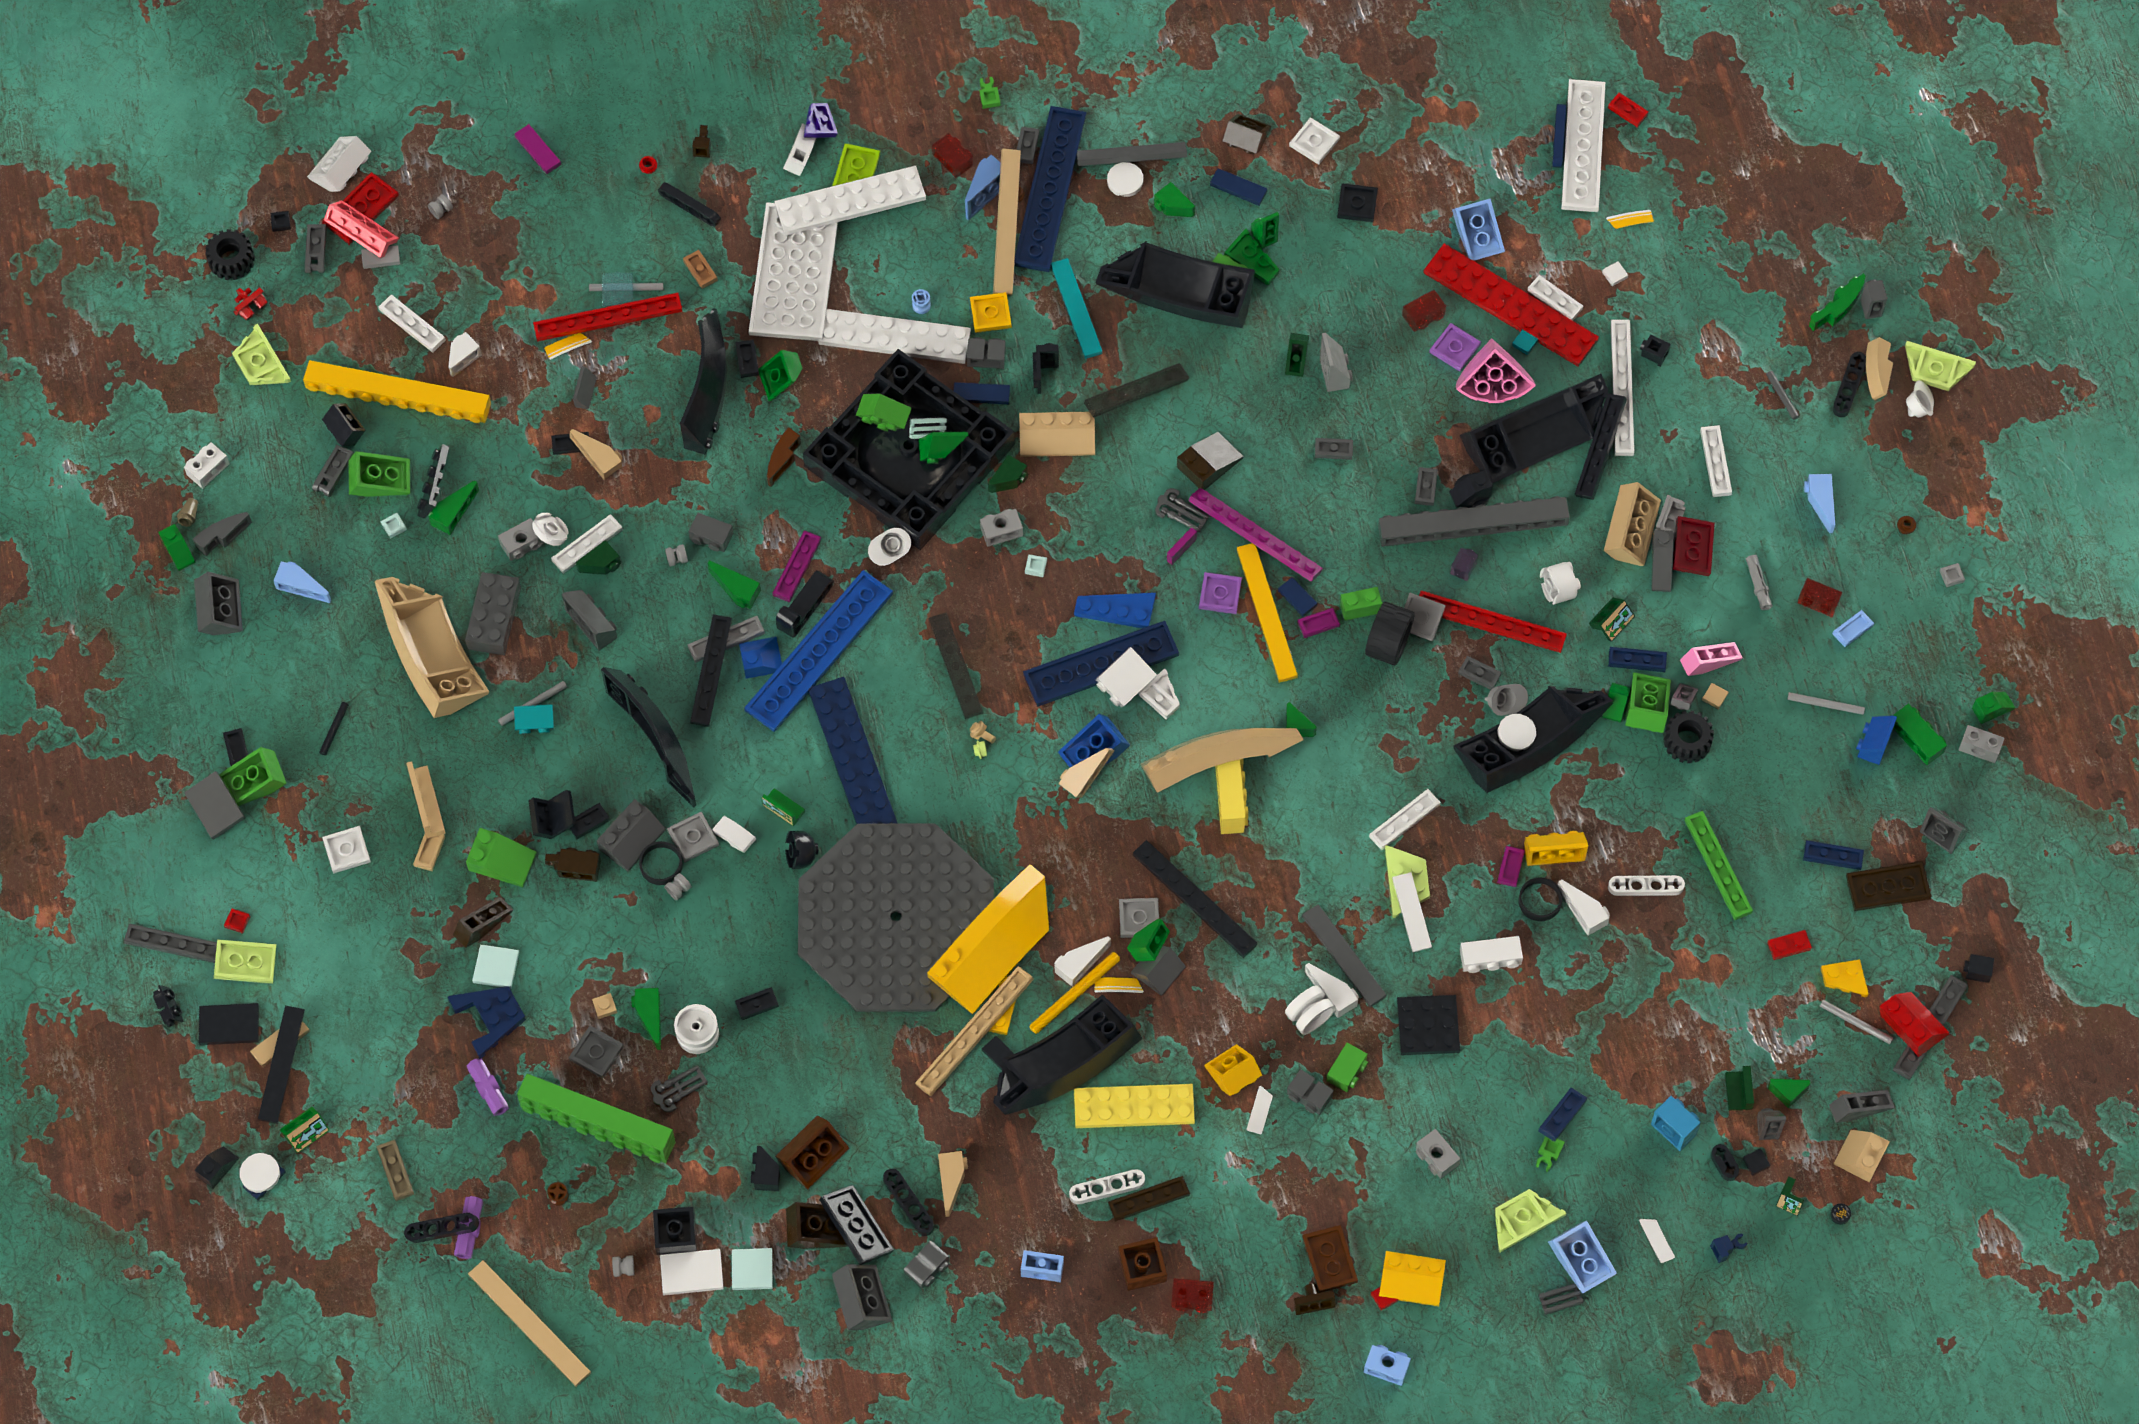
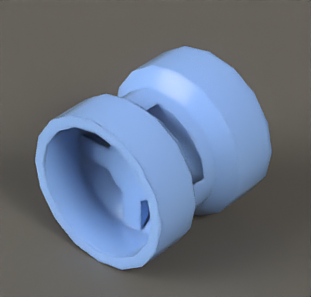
(921, 306)

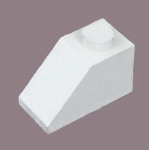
(462, 353)

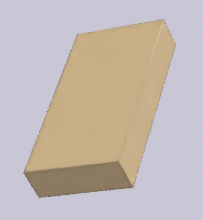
(429, 852)

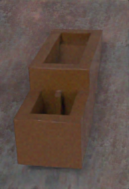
(782, 455)

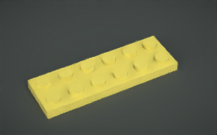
(1134, 1106)

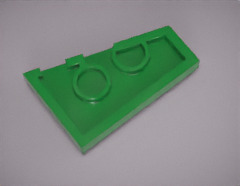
(1247, 252)

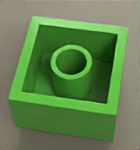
(883, 412)

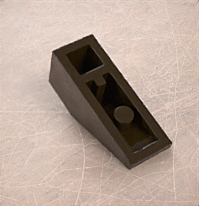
(480, 922)

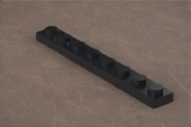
(1194, 899)

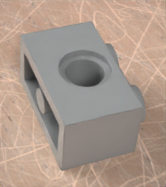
(995, 535)
(510, 539)
(1981, 744)
(1436, 1143)

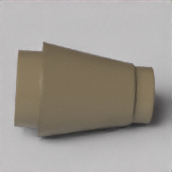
(187, 514)

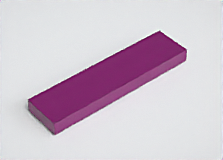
(797, 566)

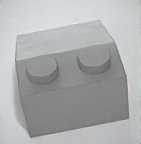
(1334, 365)

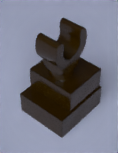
(702, 144)

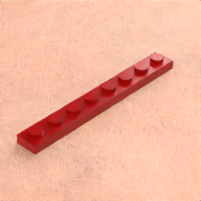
(607, 316)
(1499, 623)

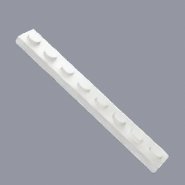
(1622, 385)

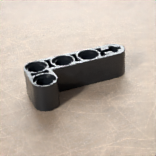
(793, 618)

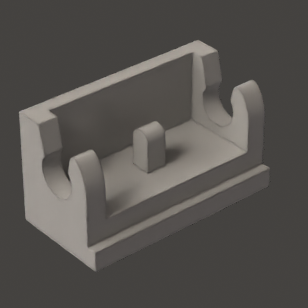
(1670, 511)

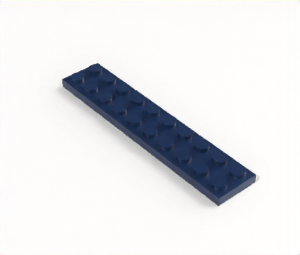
(1050, 189)
(851, 753)

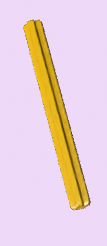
(1076, 991)

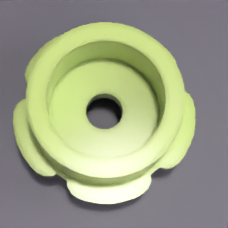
(980, 749)

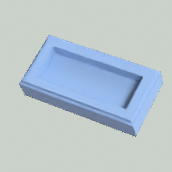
(1853, 628)

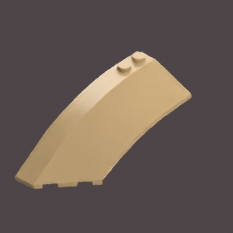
(429, 647)
(1214, 750)

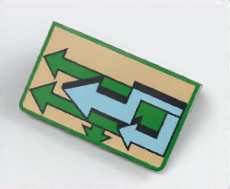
(783, 806)
(304, 1129)

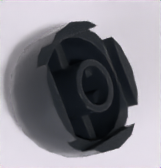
(801, 849)

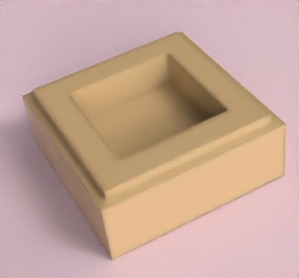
(1715, 696)

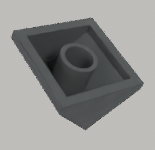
(1161, 972)

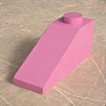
(1708, 658)

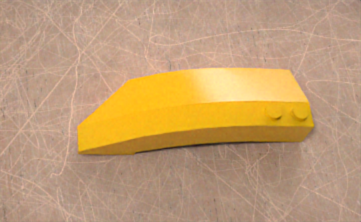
(994, 941)

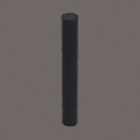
(333, 729)

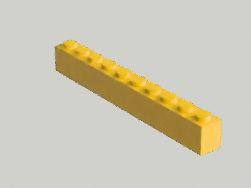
(397, 391)

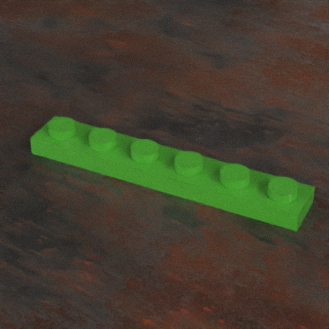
(1718, 865)

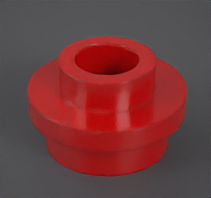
(648, 160)

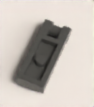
(315, 247)
(332, 470)

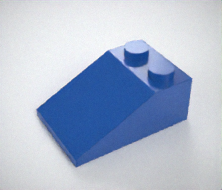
(1092, 739)

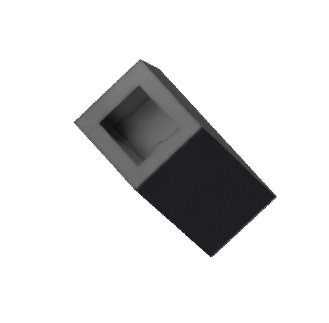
(766, 1173)

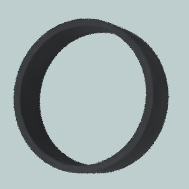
(660, 844)
(1540, 880)

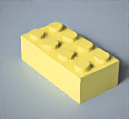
(1232, 796)

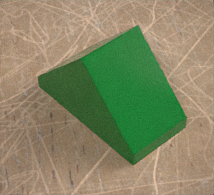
(1619, 695)
(1297, 720)
(1788, 1090)

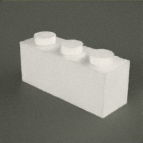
(1491, 954)

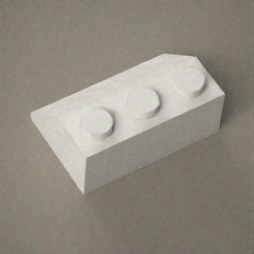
(340, 163)

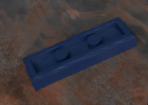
(1238, 187)
(983, 393)
(1637, 659)
(1833, 855)
(1562, 1114)

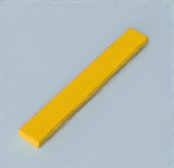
(1267, 612)

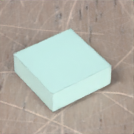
(393, 525)
(1035, 565)

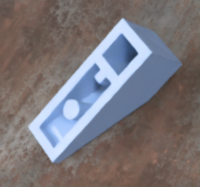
(1820, 496)
(295, 580)

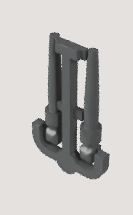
(1162, 500)
(659, 1099)

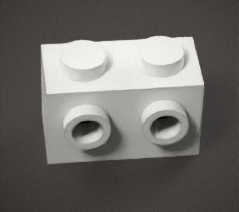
(206, 465)

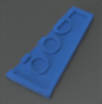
(1121, 609)

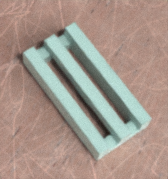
(941, 428)

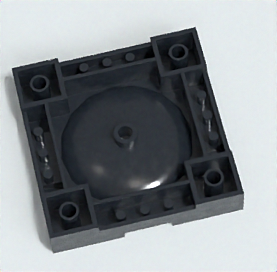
(890, 479)

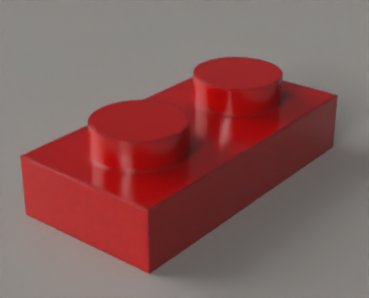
(1628, 109)
(1789, 945)

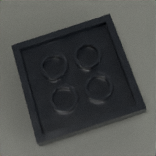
(1428, 1025)

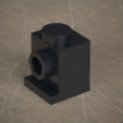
(1655, 349)

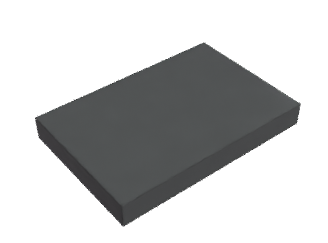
(214, 805)

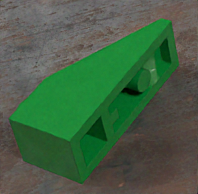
(1266, 230)
(452, 508)
(738, 587)
(648, 1010)

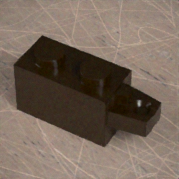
(575, 864)

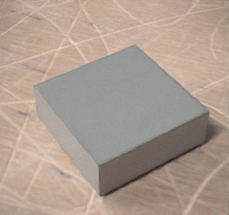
(1952, 575)

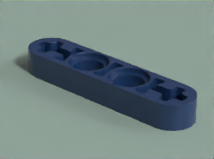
(1559, 135)

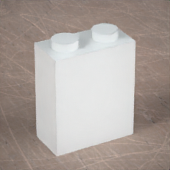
(1125, 678)

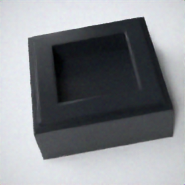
(280, 221)
(1756, 1162)

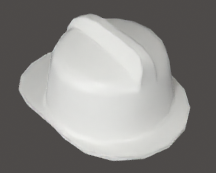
(1920, 401)
(889, 546)

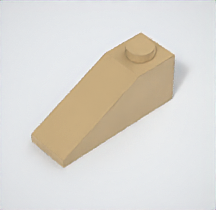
(598, 454)
(1080, 776)
(952, 1175)

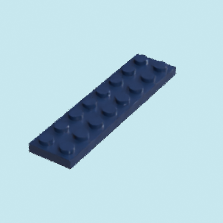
(1080, 669)

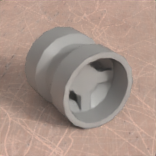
(440, 206)
(680, 554)
(678, 886)
(623, 1265)

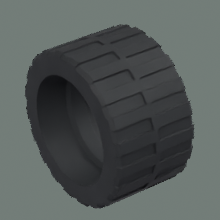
(1389, 633)

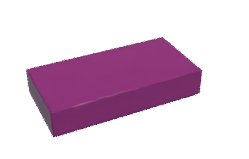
(1181, 546)
(1318, 623)
(1511, 866)

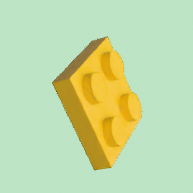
(990, 312)

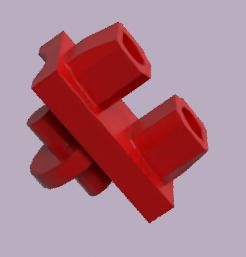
(243, 308)

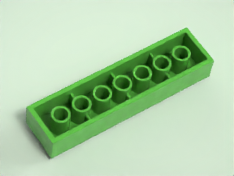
(596, 1118)

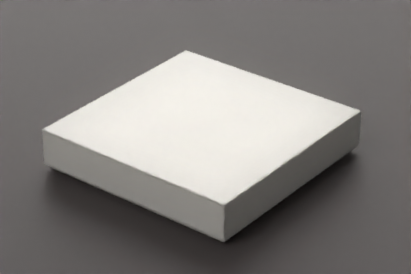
(1314, 141)
(346, 849)

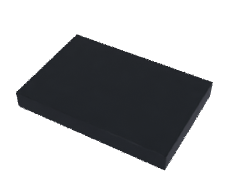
(229, 1024)

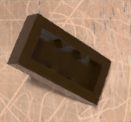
(1313, 1300)

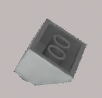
(218, 604)
(589, 618)
(630, 835)
(861, 1296)

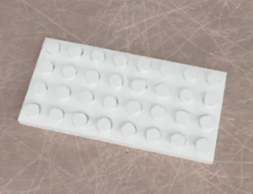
(792, 280)

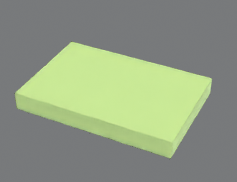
(245, 961)

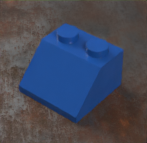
(1876, 738)

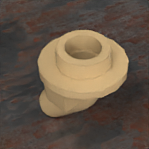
(978, 730)

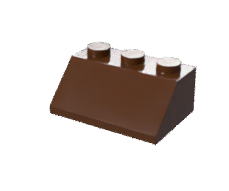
(812, 1152)

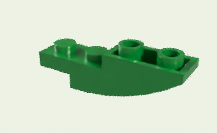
(1842, 303)

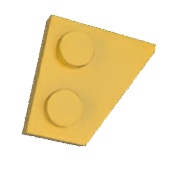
(1845, 976)

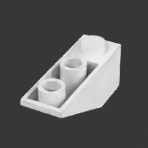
(799, 153)

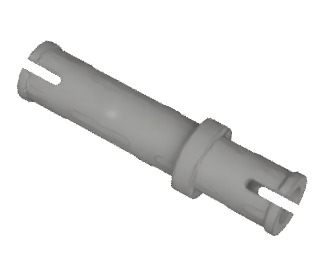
(1761, 589)

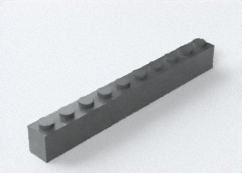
(1473, 521)

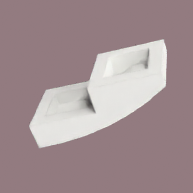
(734, 834)

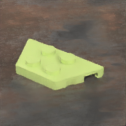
(259, 360)
(1936, 367)
(1400, 863)
(1523, 1217)

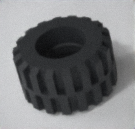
(227, 242)
(1695, 724)

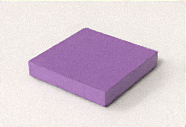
(1455, 347)
(1220, 593)

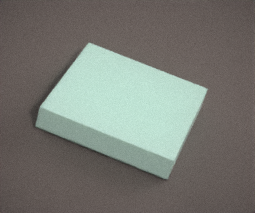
(495, 966)
(752, 1269)

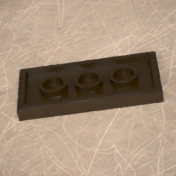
(1888, 886)

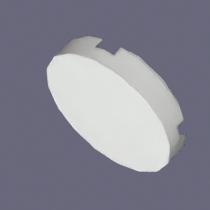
(1125, 179)
(550, 529)
(1516, 732)
(259, 1172)

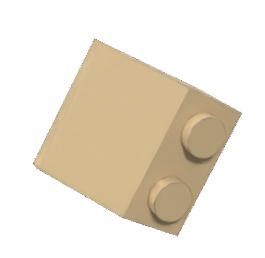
(1861, 1153)

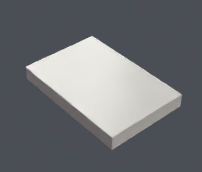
(691, 1272)

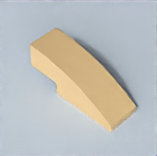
(1878, 367)

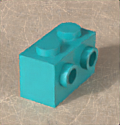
(533, 718)

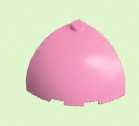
(1494, 376)

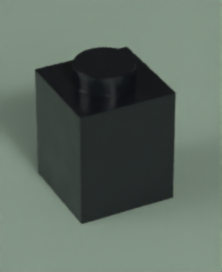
(1978, 968)

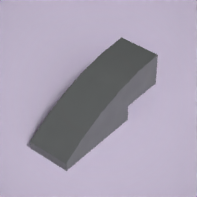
(221, 532)

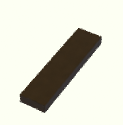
(1148, 1198)

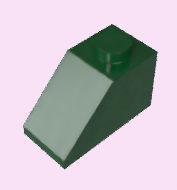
(1296, 354)
(1008, 476)
(599, 560)

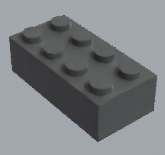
(493, 613)

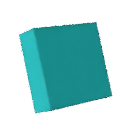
(1525, 342)

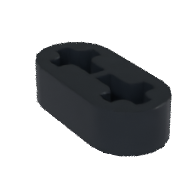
(1721, 1165)

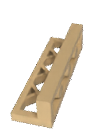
(426, 800)

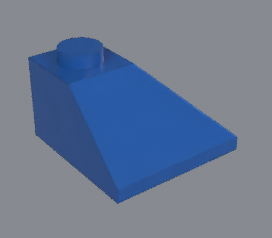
(760, 657)

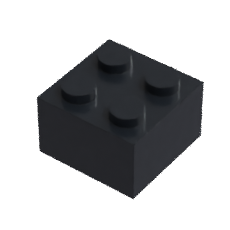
(674, 1230)

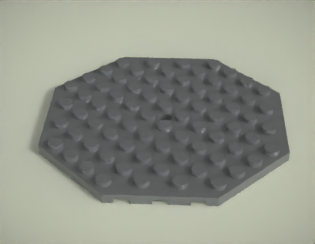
(850, 903)

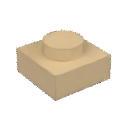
(604, 1006)

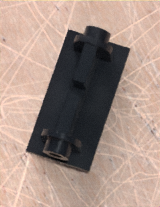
(165, 998)

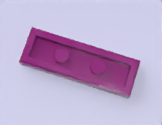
(537, 149)

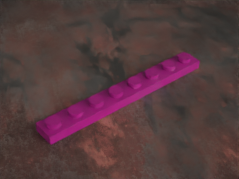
(1255, 534)

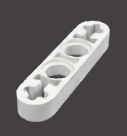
(1646, 889)
(1108, 1190)

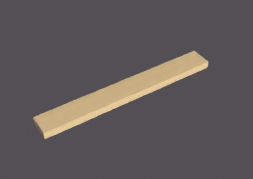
(1006, 221)
(974, 1031)
(529, 1323)

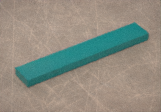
(1076, 308)

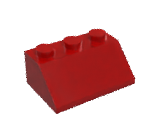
(1912, 1022)

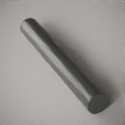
(1783, 396)

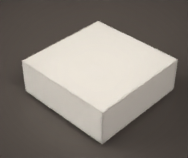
(1615, 273)

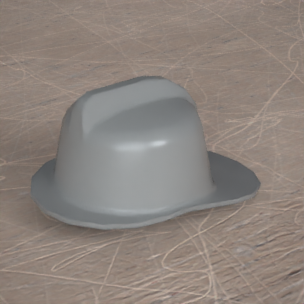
(1507, 699)

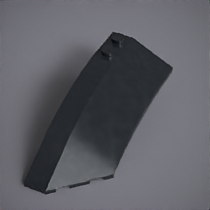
(1181, 284)
(707, 399)
(1537, 429)
(1065, 1057)

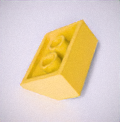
(1555, 848)
(1412, 1278)

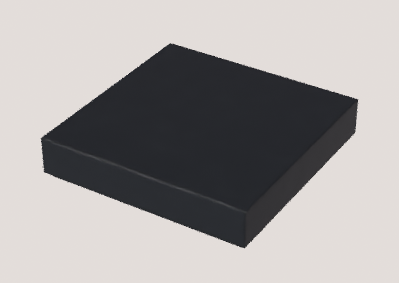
(1357, 202)

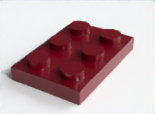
(1693, 546)

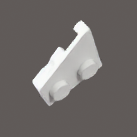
(1160, 695)

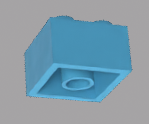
(1676, 1122)

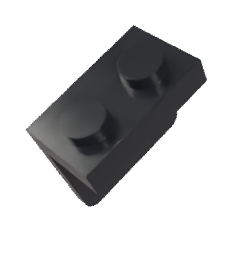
(1045, 357)
(552, 816)

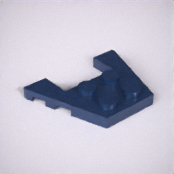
(497, 1010)

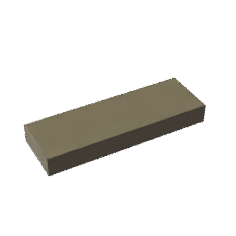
(395, 1170)

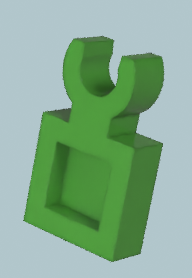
(989, 94)
(1549, 1150)

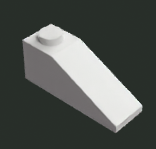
(1585, 908)
(1078, 961)
(1334, 989)

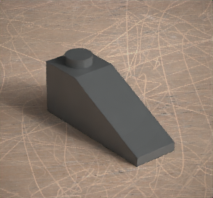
(1662, 560)
(1860, 1105)
(1770, 1124)

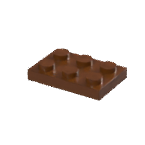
(1329, 1258)

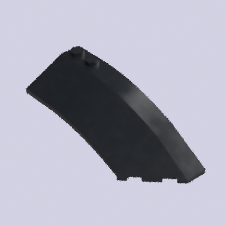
(1559, 722)
(655, 726)

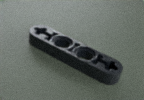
(689, 204)
(1849, 384)
(906, 1203)
(441, 1224)

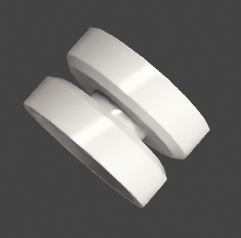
(1310, 1010)
(696, 1029)

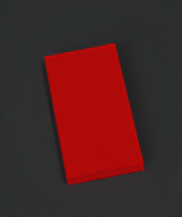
(370, 199)

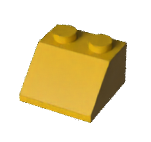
(1233, 1070)

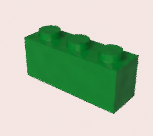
(1919, 734)

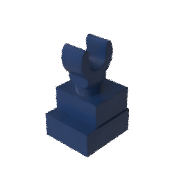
(1723, 1247)

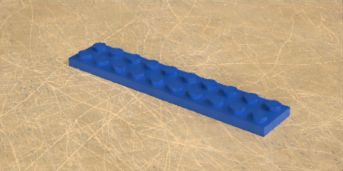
(818, 651)

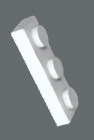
(1555, 298)

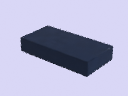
(1297, 597)

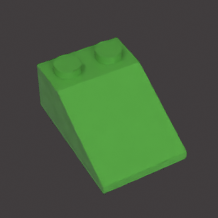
(378, 475)
(1648, 702)
(254, 776)
(500, 858)

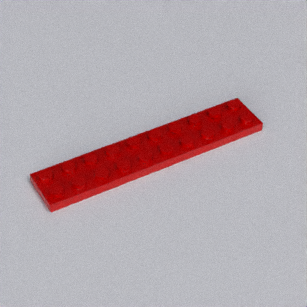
(1511, 304)

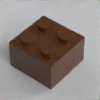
(1142, 1263)

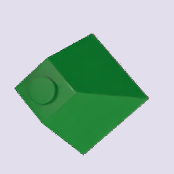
(780, 373)
(938, 445)

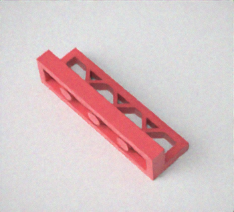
(361, 230)

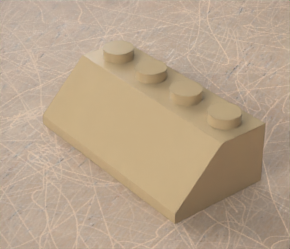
(1057, 434)
(1632, 524)

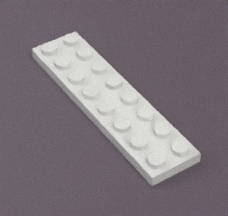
(1583, 145)
(850, 200)
(889, 334)

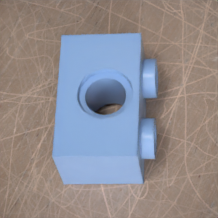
(1042, 1266)
(1395, 1373)

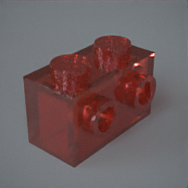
(952, 155)
(1424, 310)
(1819, 597)
(1192, 1295)

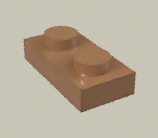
(700, 269)

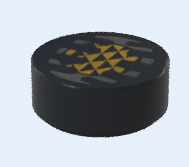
(1840, 1214)

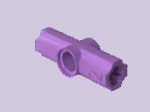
(487, 1087)
(465, 1242)

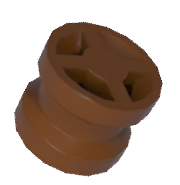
(557, 1189)

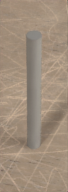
(636, 287)
(535, 701)
(1826, 703)
(1857, 1022)

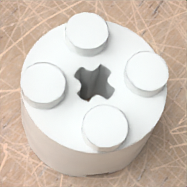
(1559, 582)

